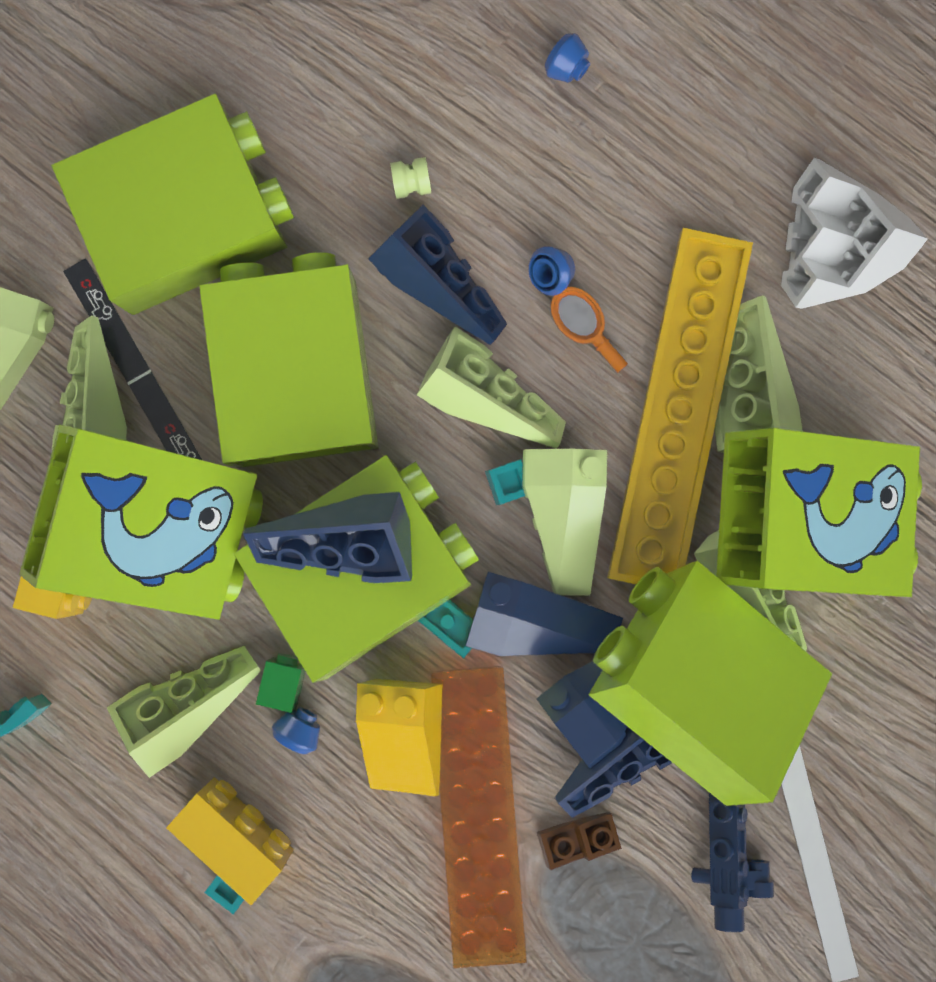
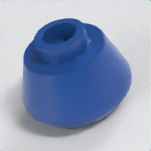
(567, 59)
(551, 270)
(297, 730)

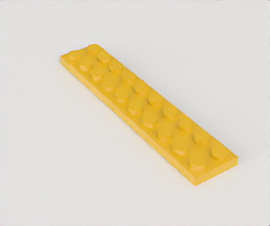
(680, 405)

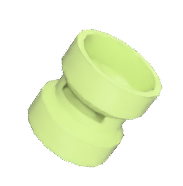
(410, 178)

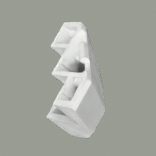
(843, 238)

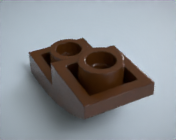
(579, 839)

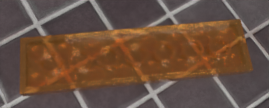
(479, 820)

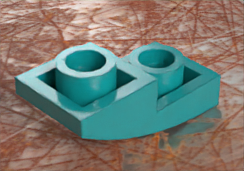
(22, 713)

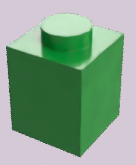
(281, 683)

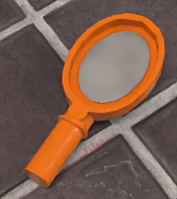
(583, 322)

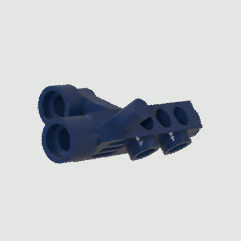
(730, 873)

